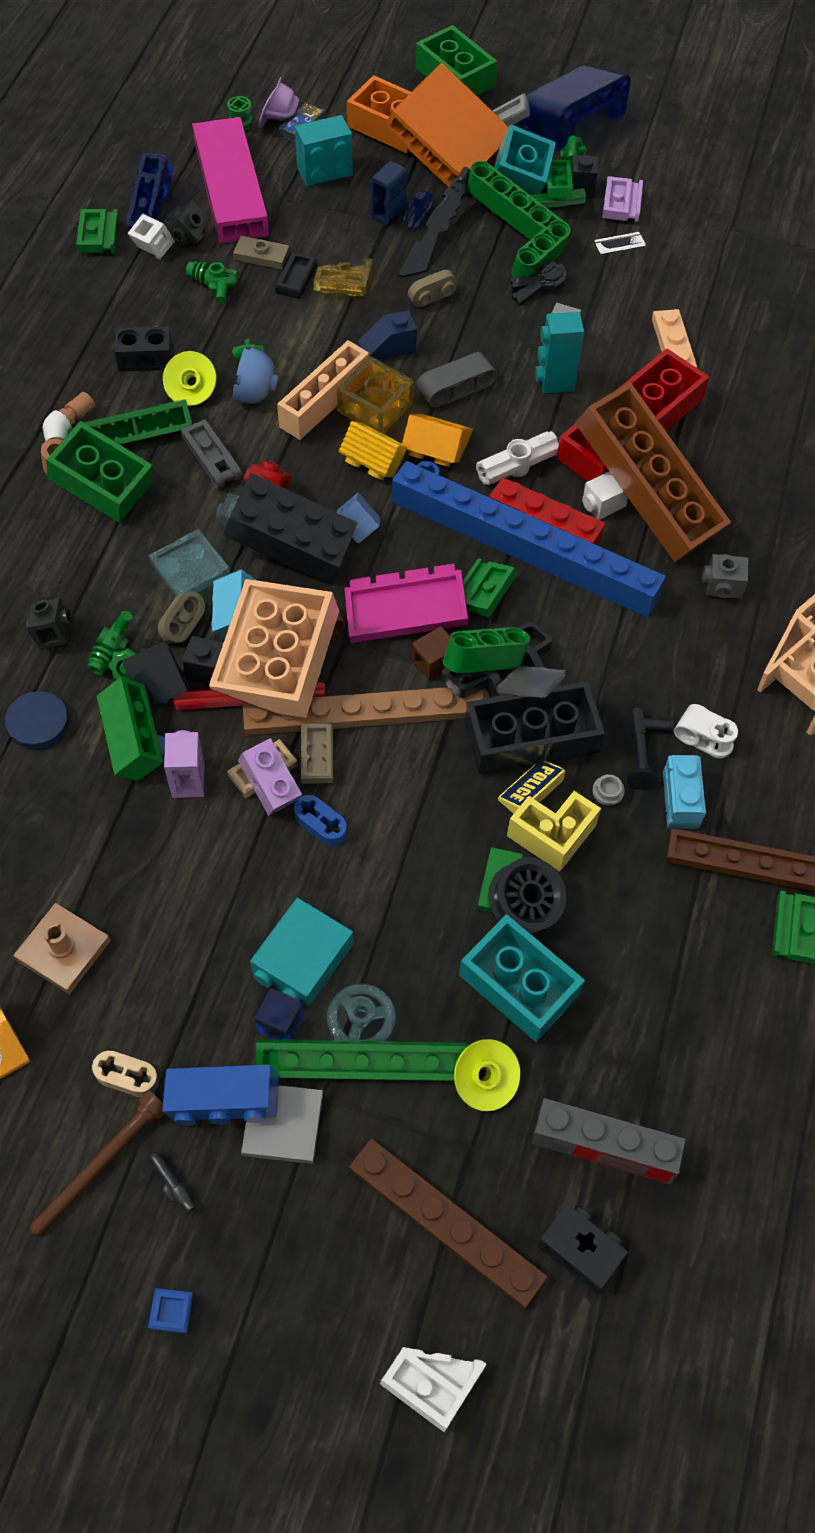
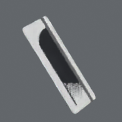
(620, 242)

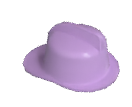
(280, 104)

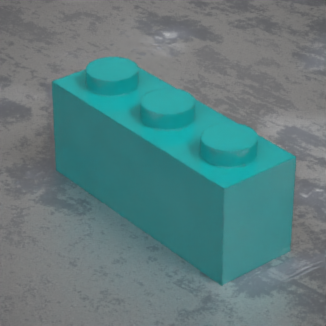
(559, 352)

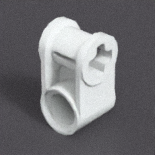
(705, 729)

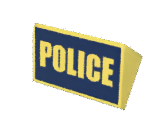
(536, 783)

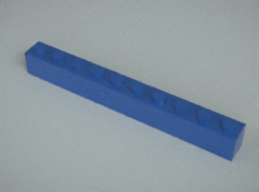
(527, 539)

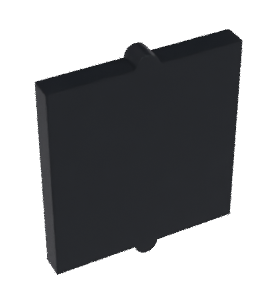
(158, 672)

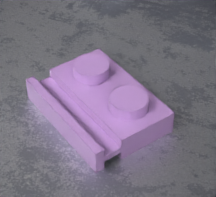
(622, 199)

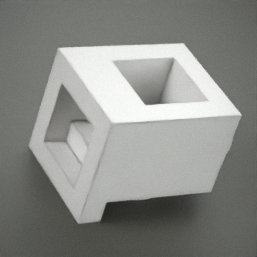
(151, 236)

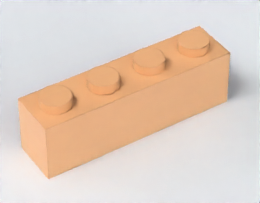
(318, 392)

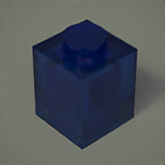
(279, 1015)

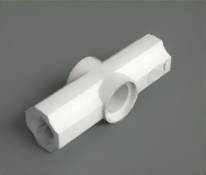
(517, 458)

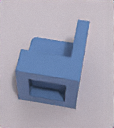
(361, 512)

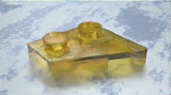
(343, 278)

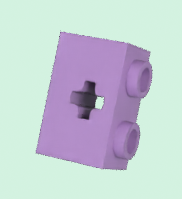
(184, 764)
(269, 776)

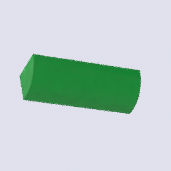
(144, 422)

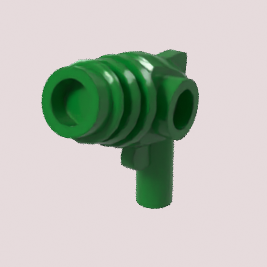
(214, 276)
(110, 641)

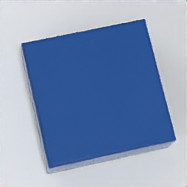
(171, 1311)

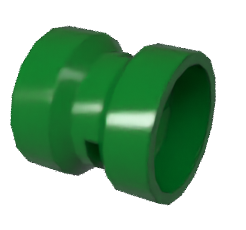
(241, 107)

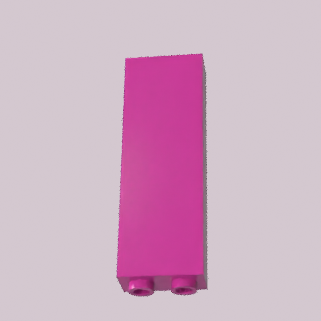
(230, 180)

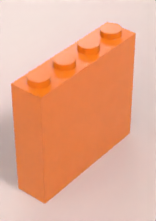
(446, 125)

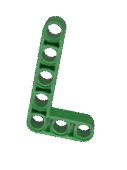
(542, 227)

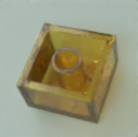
(375, 395)

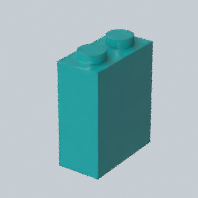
(301, 952)

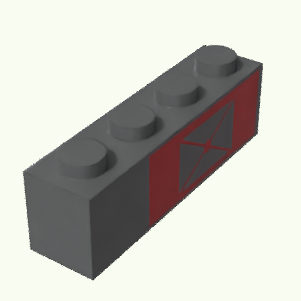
(608, 1141)

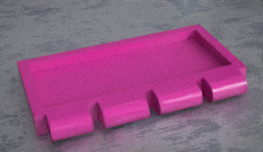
(405, 605)

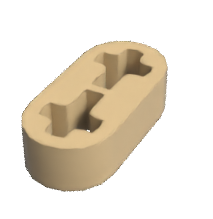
(128, 1066)

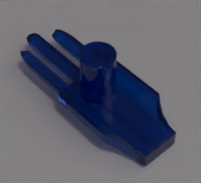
(418, 207)

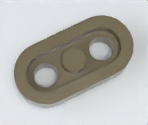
(432, 288)
(180, 619)

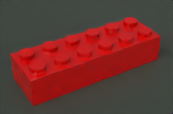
(670, 391)

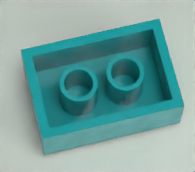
(521, 977)

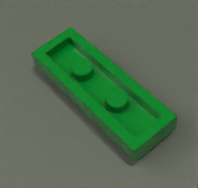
(560, 180)

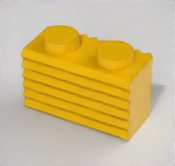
(373, 450)

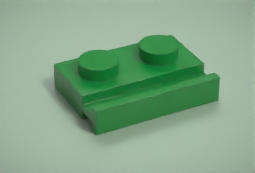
(97, 231)
(486, 586)
(795, 927)

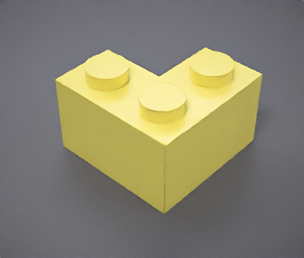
(551, 834)

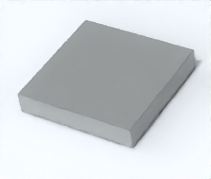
(291, 1133)

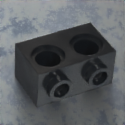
(143, 348)

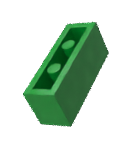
(129, 729)

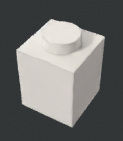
(603, 496)

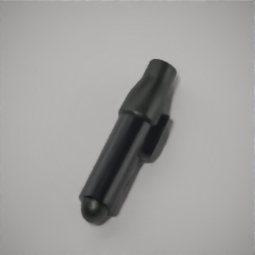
(172, 1185)

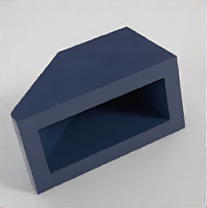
(390, 336)

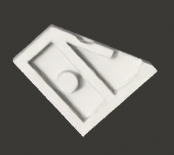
(432, 1383)

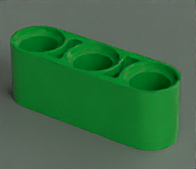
(486, 650)

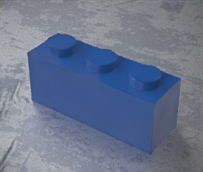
(221, 1094)

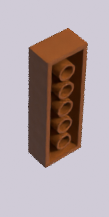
(652, 471)

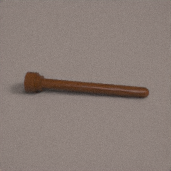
(148, 1110)

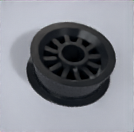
(516, 878)

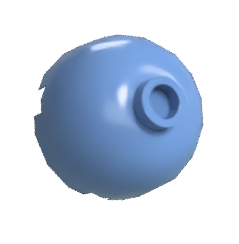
(254, 377)

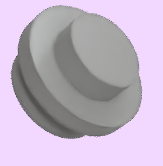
(608, 790)

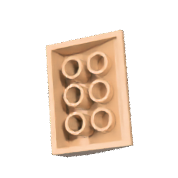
(276, 646)

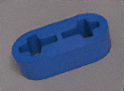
(324, 815)

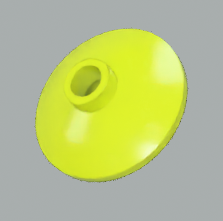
(181, 369)
(501, 1075)

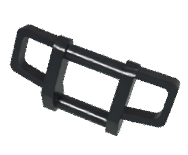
(491, 679)

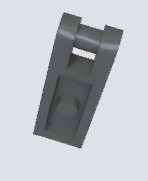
(211, 453)

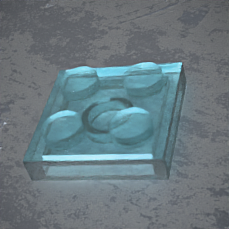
(189, 564)

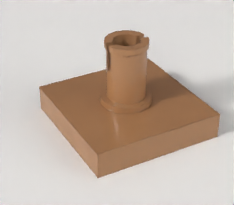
(62, 948)

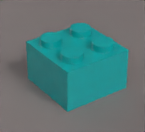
(323, 150)
(525, 159)

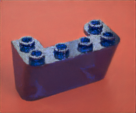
(572, 96)

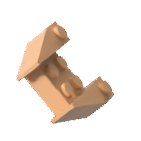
(795, 658)

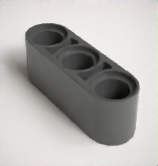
(456, 379)

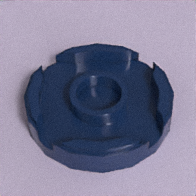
(36, 720)

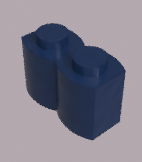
(388, 193)

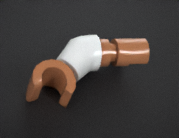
(60, 423)

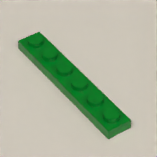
(360, 1059)

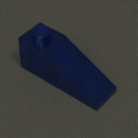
(150, 187)

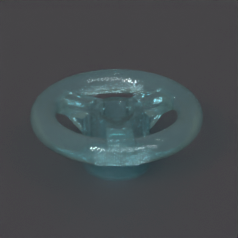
(364, 1004)

